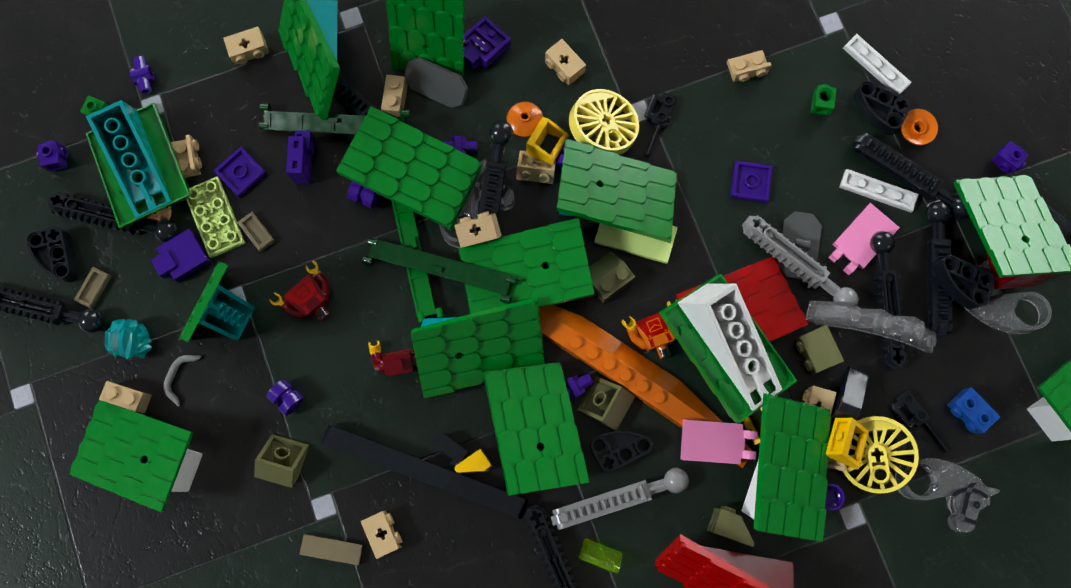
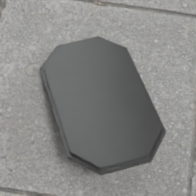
(436, 82)
(803, 231)

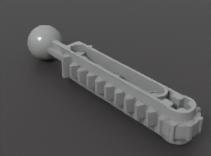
(795, 259)
(675, 481)

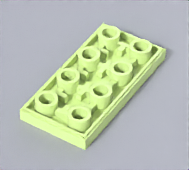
(214, 217)
(635, 243)

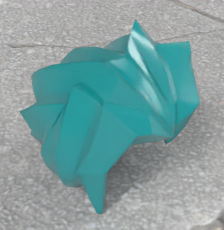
(127, 339)

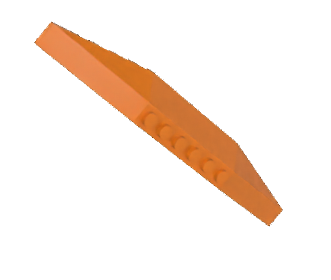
(624, 366)

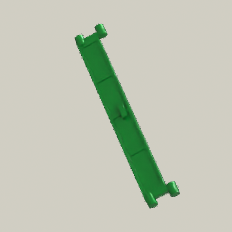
(418, 280)

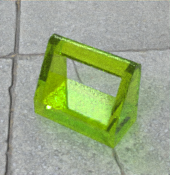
(600, 555)

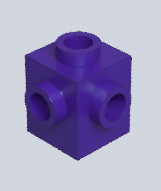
(52, 156)
(1010, 158)

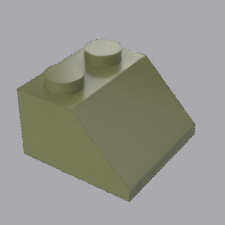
(610, 276)
(818, 350)
(606, 403)
(280, 460)
(730, 525)

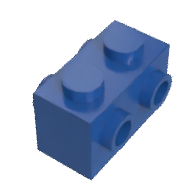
(973, 411)

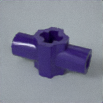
(142, 75)
(460, 144)
(577, 386)

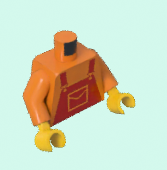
(651, 334)

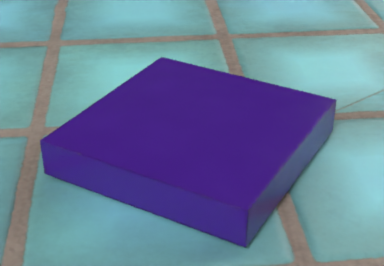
(240, 171)
(751, 181)

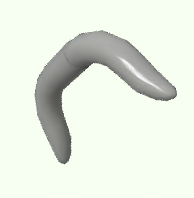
(172, 372)

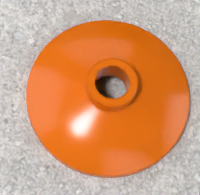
(924, 122)
(520, 126)

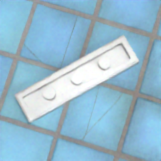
(876, 65)
(879, 190)

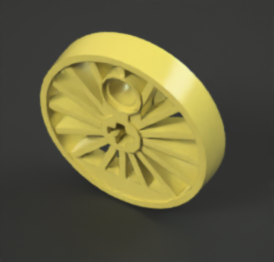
(607, 127)
(884, 424)

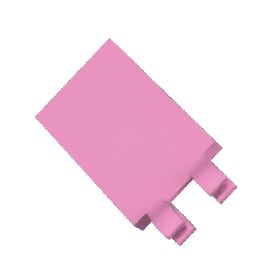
(855, 240)
(715, 442)

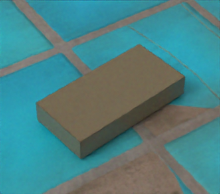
(256, 231)
(92, 288)

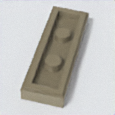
(331, 549)

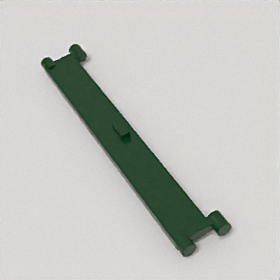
(310, 122)
(441, 267)

